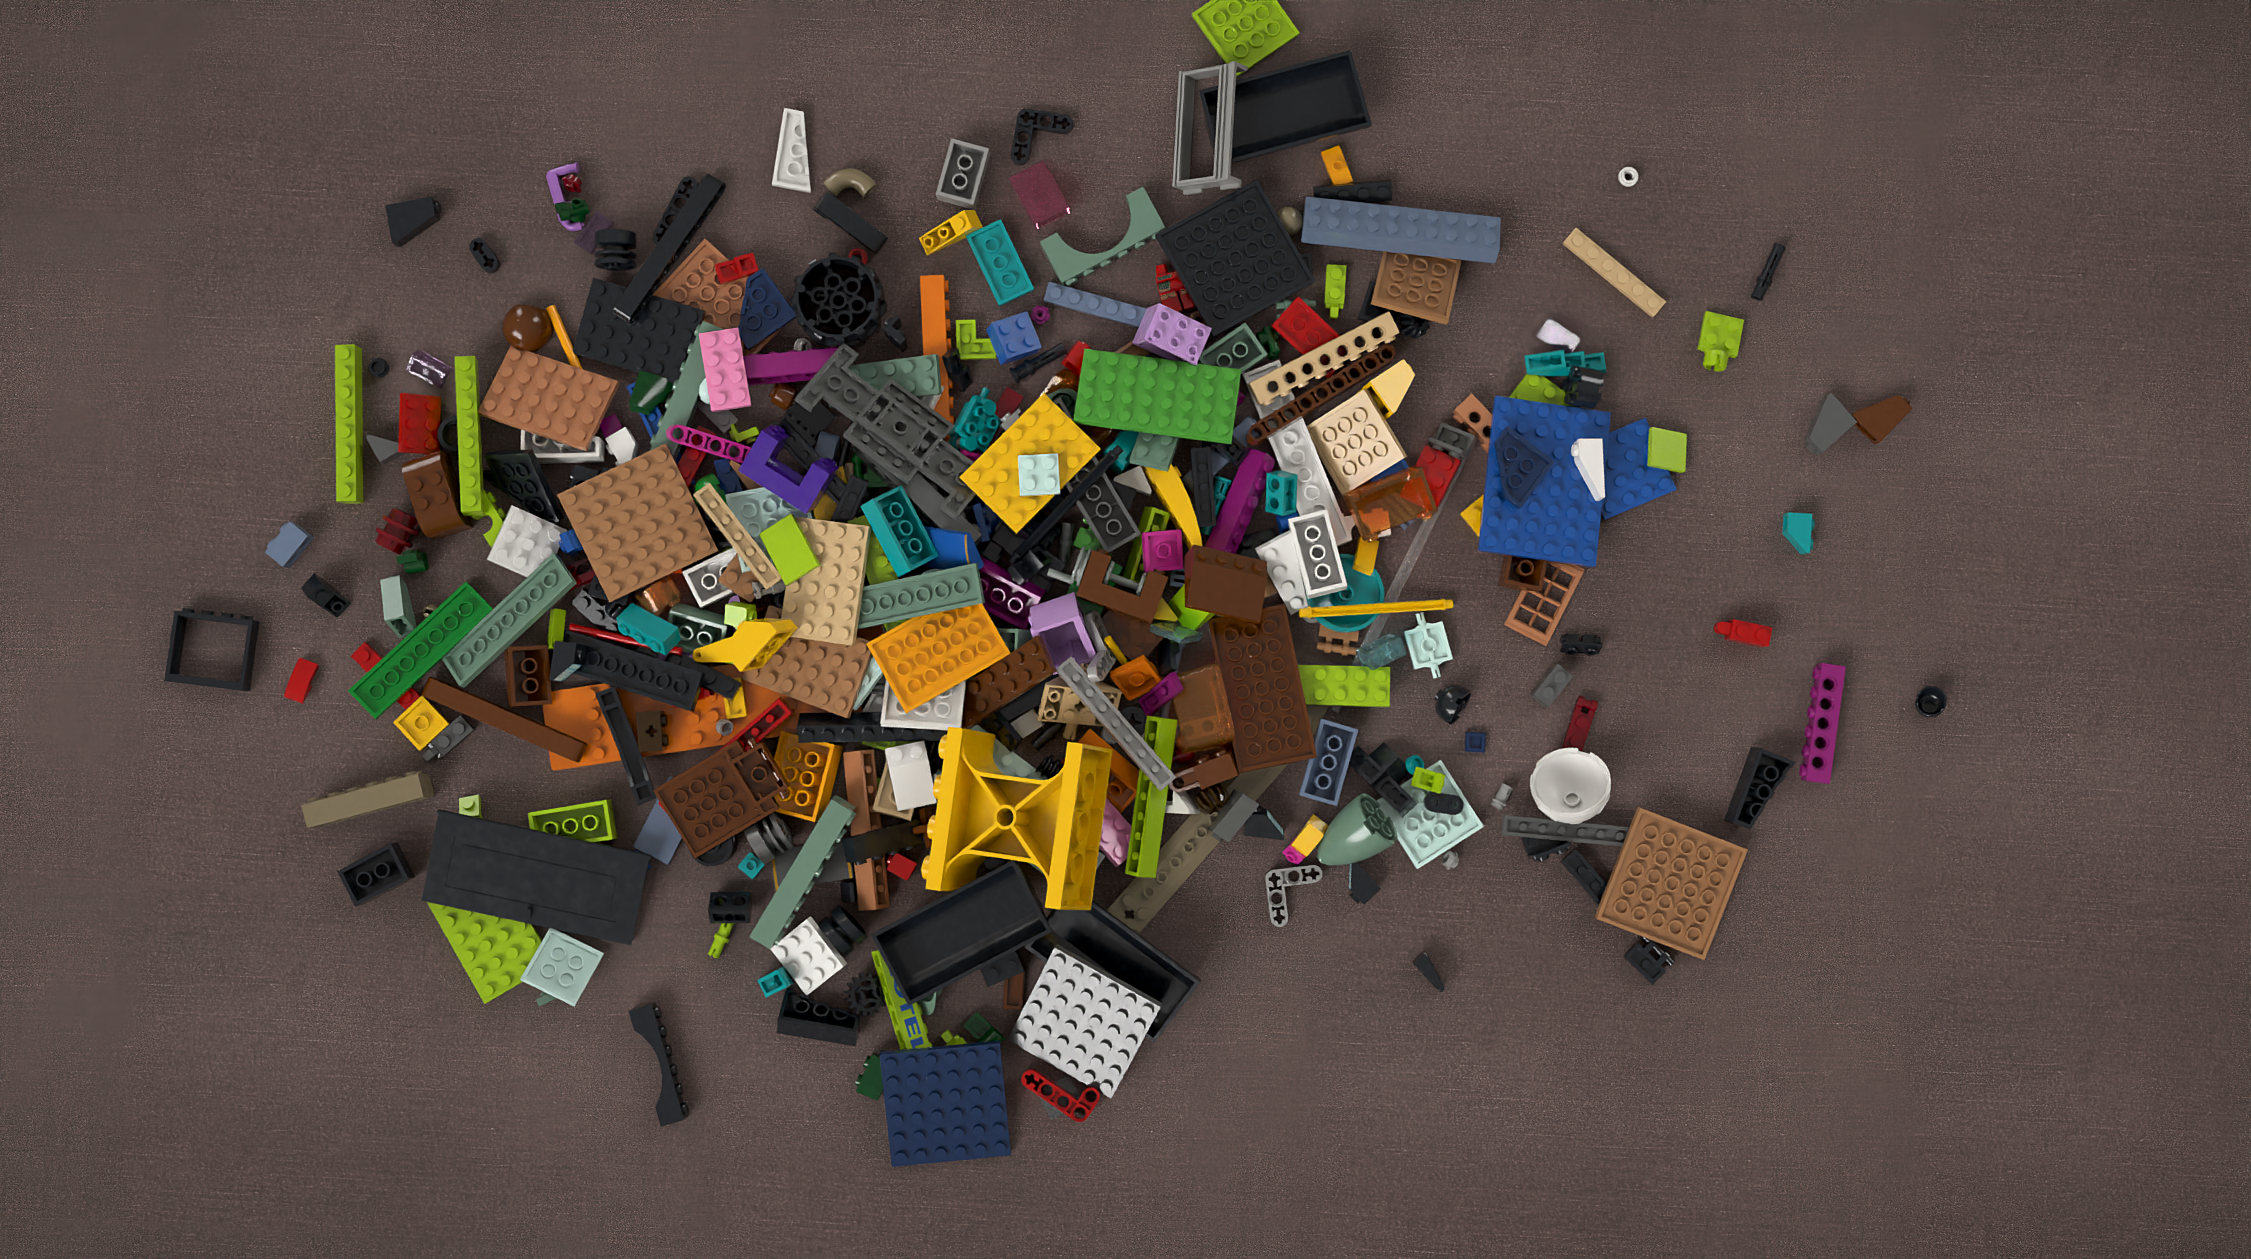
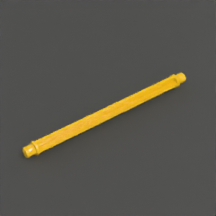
(1375, 608)

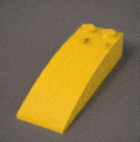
(1175, 501)

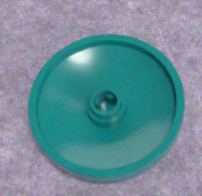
(1360, 590)

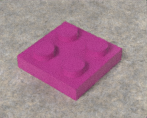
(1162, 550)

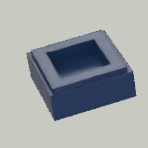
(1474, 742)

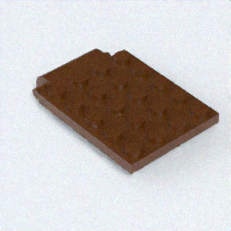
(723, 794)

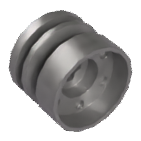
(769, 837)

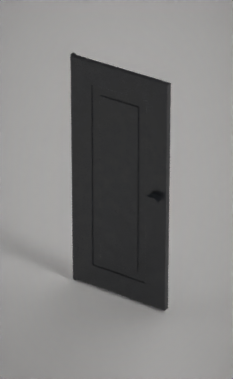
(535, 877)

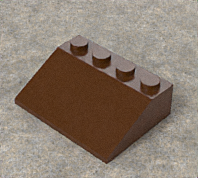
(1225, 583)

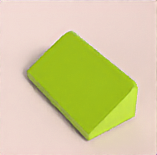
(556, 627)

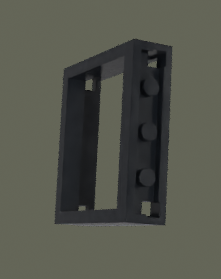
(177, 641)

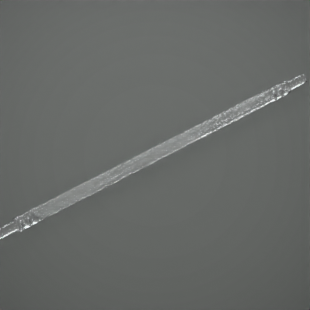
(1404, 572)

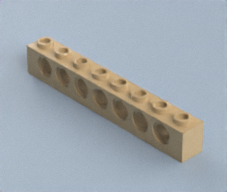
(1387, 333)

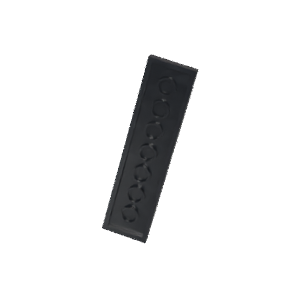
(638, 672)

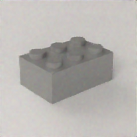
(963, 174)

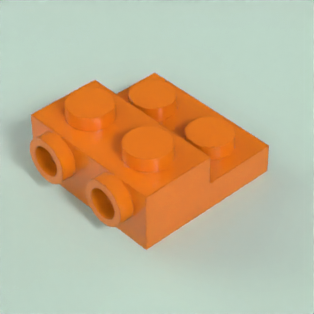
(1136, 677)

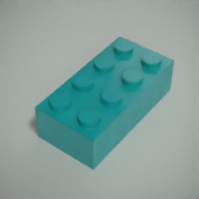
(899, 530)

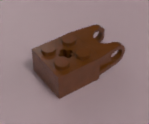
(1207, 770)

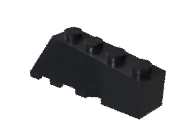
(816, 1020)

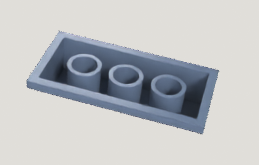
(1327, 772)

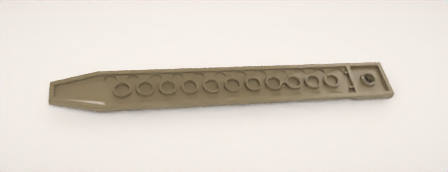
(1190, 847)

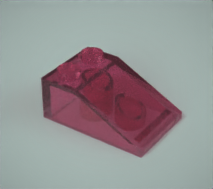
(1039, 195)

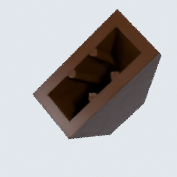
(1881, 417)

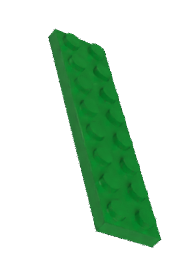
(420, 651)

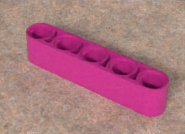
(705, 441)

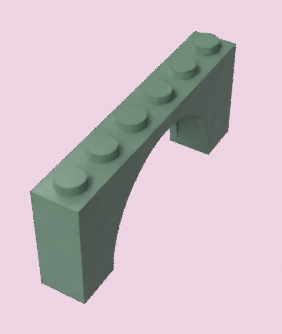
(1072, 264)

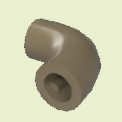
(850, 179)

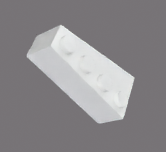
(555, 452)

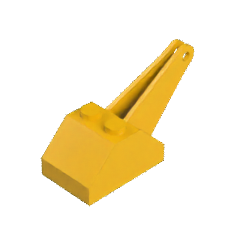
(750, 645)

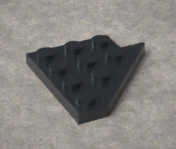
(522, 479)

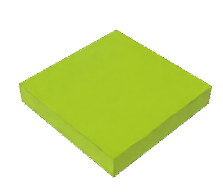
(1667, 450)

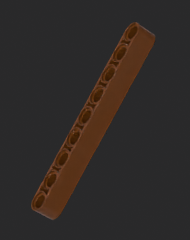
(1327, 388)
(504, 719)

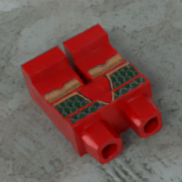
(1168, 287)

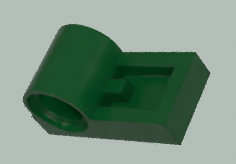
(413, 561)
(982, 1029)

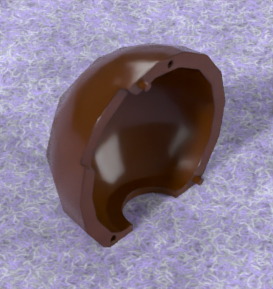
(527, 327)

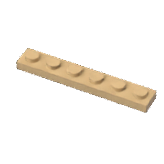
(1614, 272)
(737, 536)

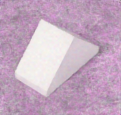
(1135, 479)

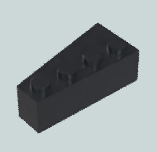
(1756, 785)

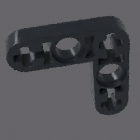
(1028, 128)

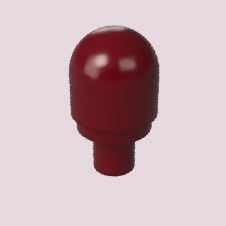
(1182, 758)

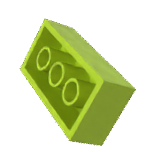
(583, 821)

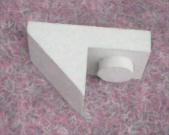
(1181, 804)

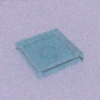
(1175, 632)

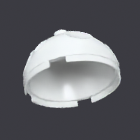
(1570, 785)

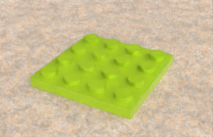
(1245, 29)

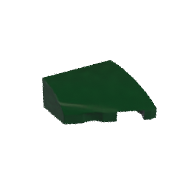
(649, 392)

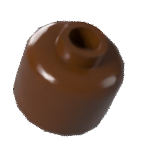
(783, 395)

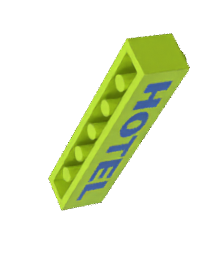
(906, 1019)

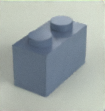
(288, 544)

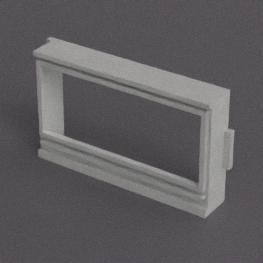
(1224, 129)

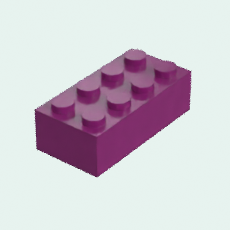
(1006, 597)

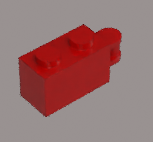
(1744, 632)

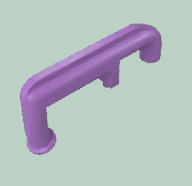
(558, 194)

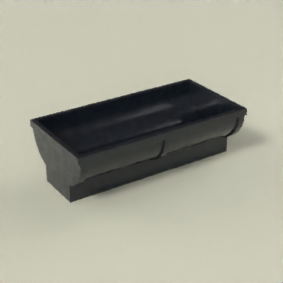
(1291, 106)
(962, 932)
(1122, 953)

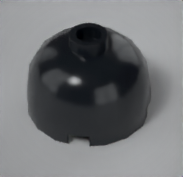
(1451, 702)

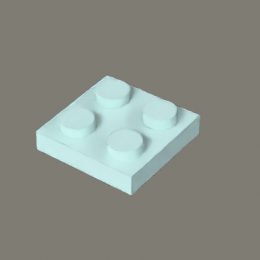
(1038, 474)

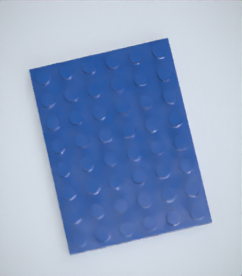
(1561, 514)

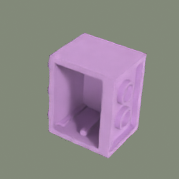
(1171, 334)
(1062, 630)

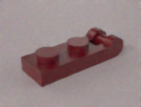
(1579, 724)

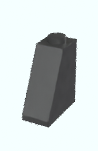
(1828, 424)
(1232, 816)

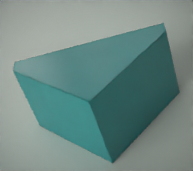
(775, 981)

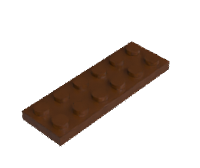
(1006, 681)

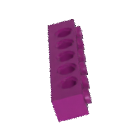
(1835, 675)

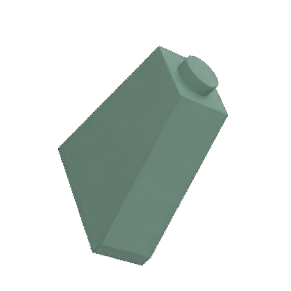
(397, 606)

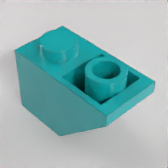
(1798, 529)

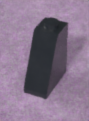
(411, 218)

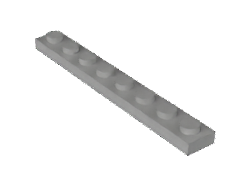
(1115, 724)

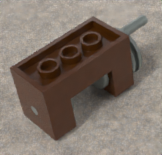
(1093, 574)

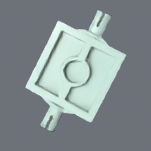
(1428, 645)

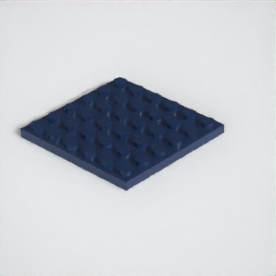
(945, 1103)

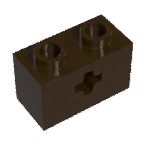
(646, 722)

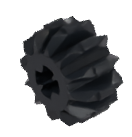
(1412, 325)

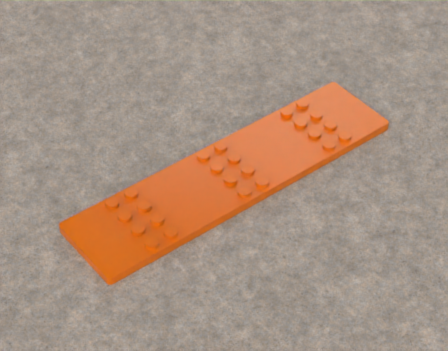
(580, 716)

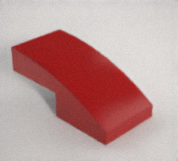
(736, 269)
(300, 680)

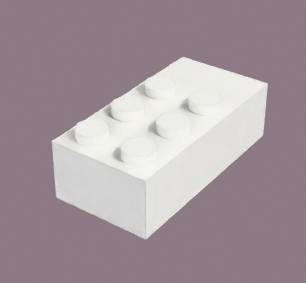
(1317, 554)

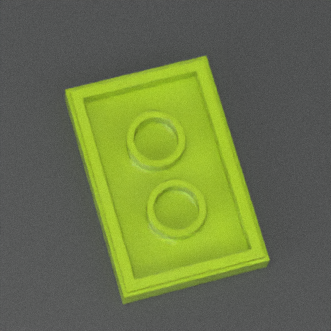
(789, 549)

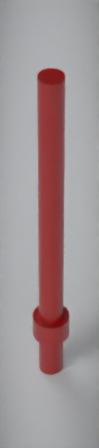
(615, 637)

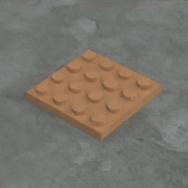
(1417, 285)

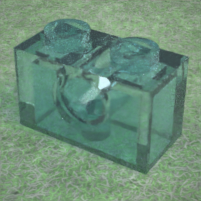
(1381, 651)

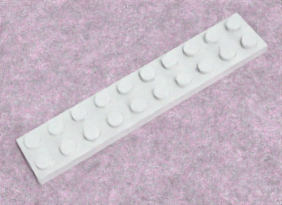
(1298, 456)

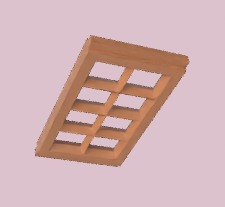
(1527, 629)

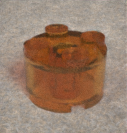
(660, 595)

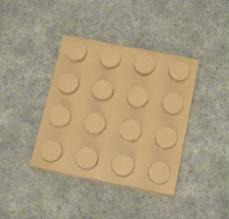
(1355, 442)

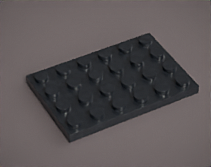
(651, 344)

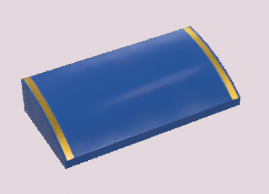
(953, 548)

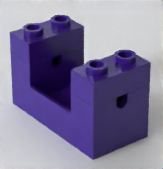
(780, 479)

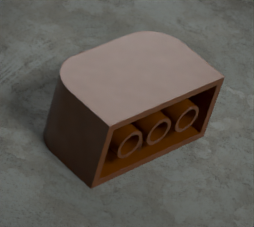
(435, 495)

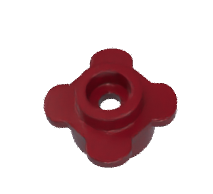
(572, 183)

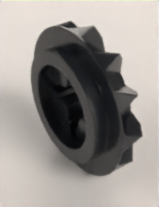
(1139, 716)

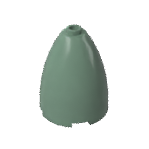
(1356, 833)

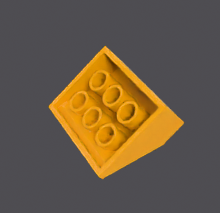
(811, 775)

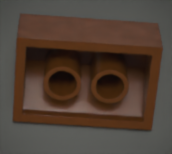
(1522, 573)
(528, 676)

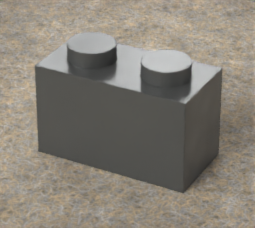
(1551, 685)

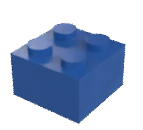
(1013, 338)

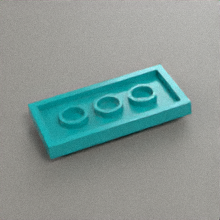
(1000, 262)

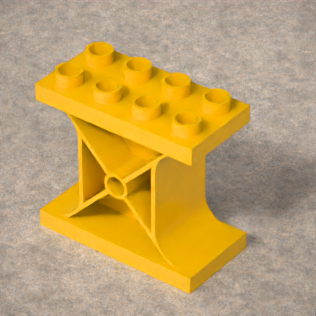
(1017, 818)

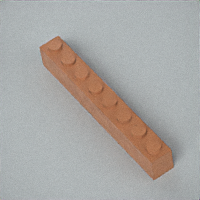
(861, 792)

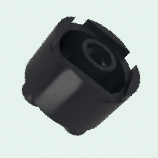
(1582, 387)

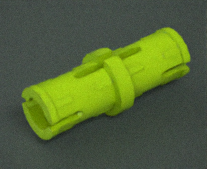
(721, 938)

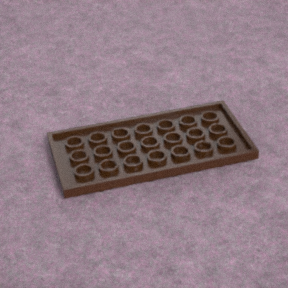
(1263, 690)

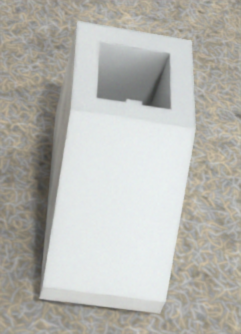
(622, 445)

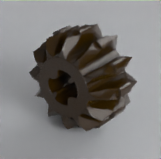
(1211, 799)

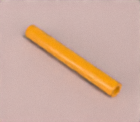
(563, 336)

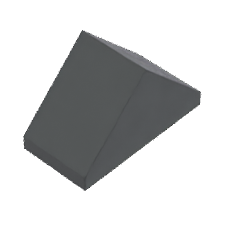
(384, 449)

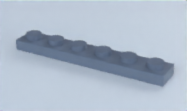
(1094, 304)

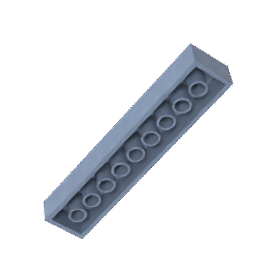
(1401, 229)

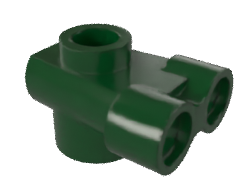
(574, 210)
(1269, 339)

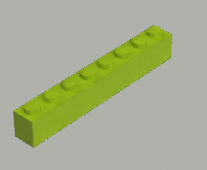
(349, 424)
(469, 436)
(1150, 802)

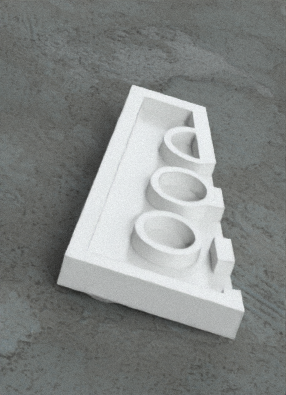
(791, 161)
(1284, 570)

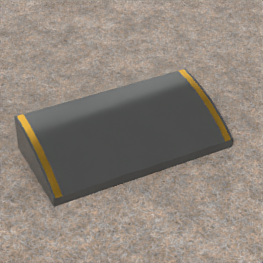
(835, 868)

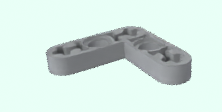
(1104, 657)
(1284, 881)

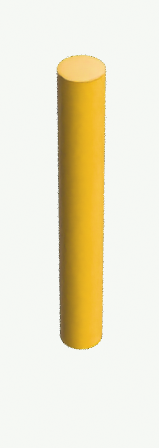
(1115, 649)

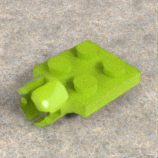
(1719, 339)

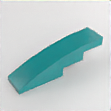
(1559, 364)

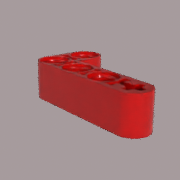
(1058, 1091)

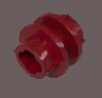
(397, 531)

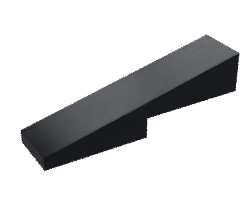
(1381, 782)

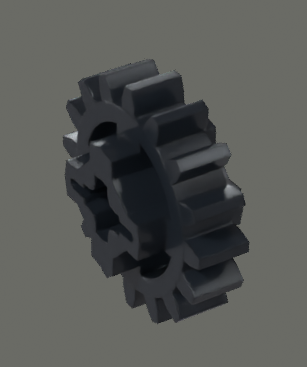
(871, 987)

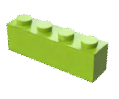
(1151, 520)

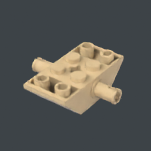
(1064, 706)

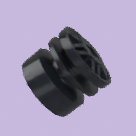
(615, 249)

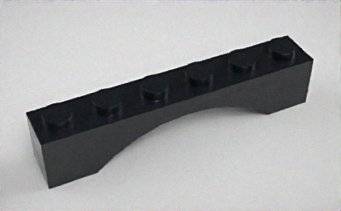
(627, 745)
(647, 1023)

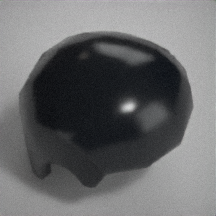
(1930, 701)

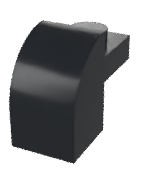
(1029, 566)

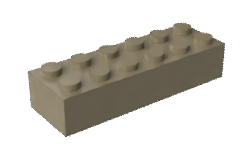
(368, 800)

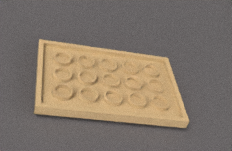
(829, 598)

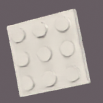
(524, 542)
(808, 956)

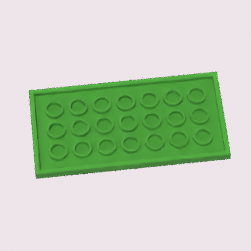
(1157, 396)

